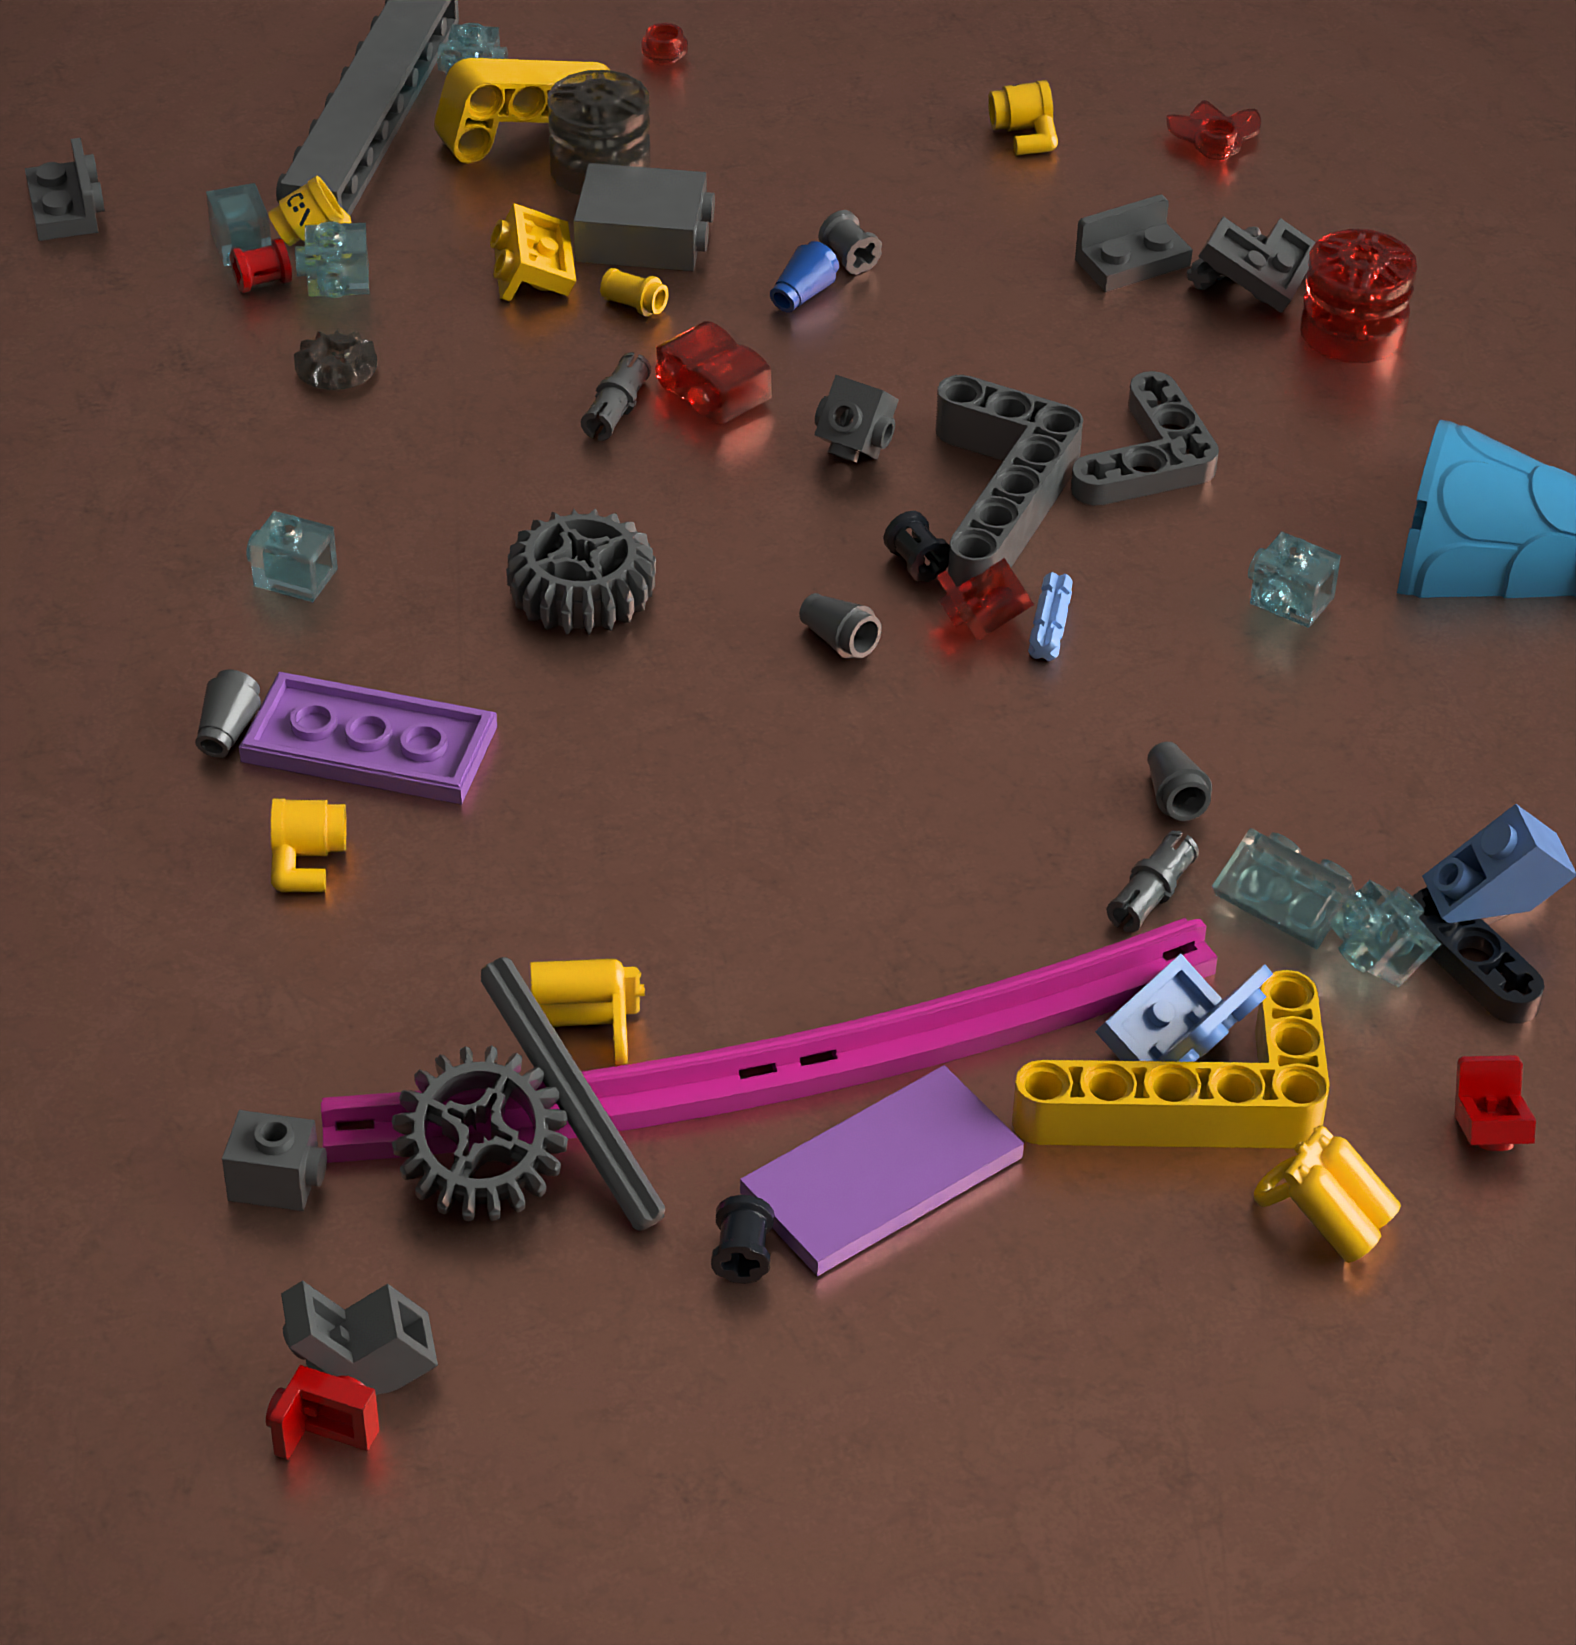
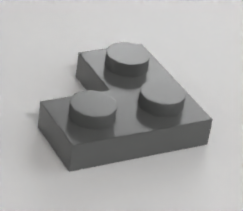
(1265, 269)

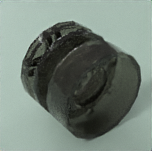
(597, 121)

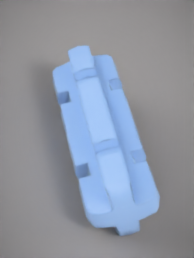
(1050, 616)

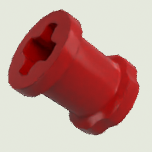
(261, 265)

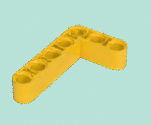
(1190, 1102)

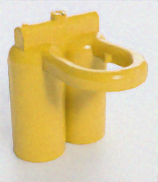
(589, 995)
(1334, 1193)

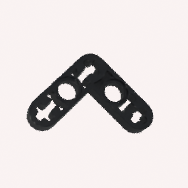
(1484, 977)

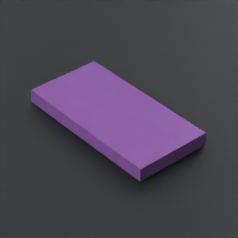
(369, 737)
(882, 1169)

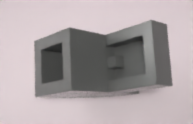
(376, 1340)

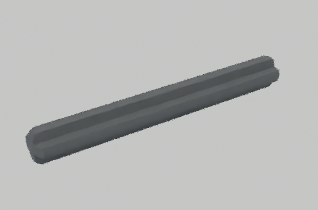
(576, 1096)

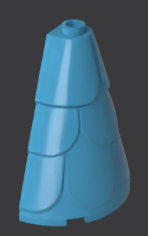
(1489, 522)

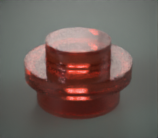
(664, 43)

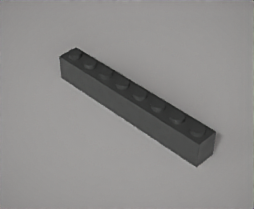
(371, 99)

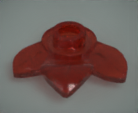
(1213, 131)

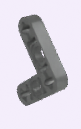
(1110, 474)

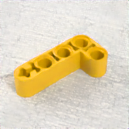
(492, 91)

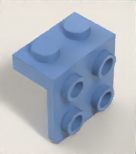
(1178, 1015)

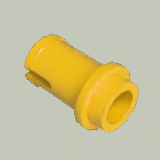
(644, 294)

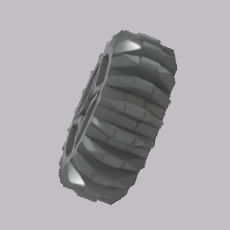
(581, 571)
(456, 1118)

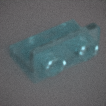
(1284, 887)

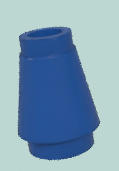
(805, 275)

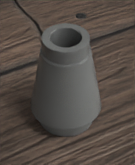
(842, 624)
(226, 711)
(1178, 782)

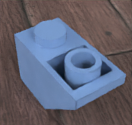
(1500, 870)

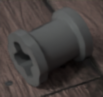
(845, 237)

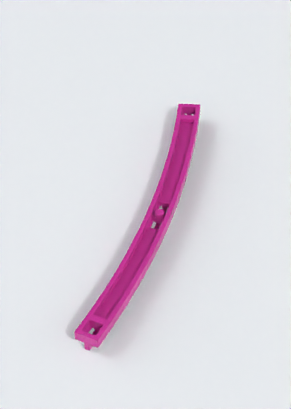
(861, 1048)

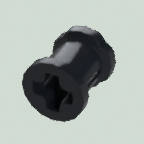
(917, 546)
(741, 1248)

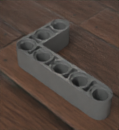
(1037, 449)

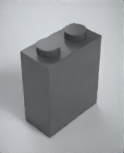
(642, 217)

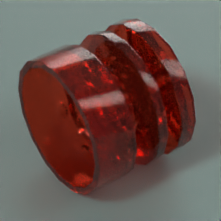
(1358, 295)

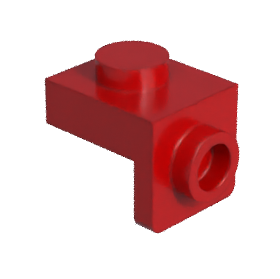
(1491, 1102)
(325, 1406)

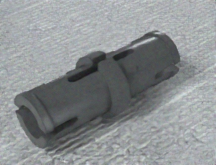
(616, 396)
(1152, 881)

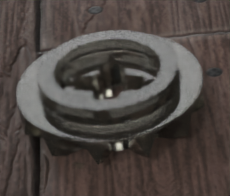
(320, 369)

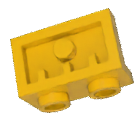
(532, 250)

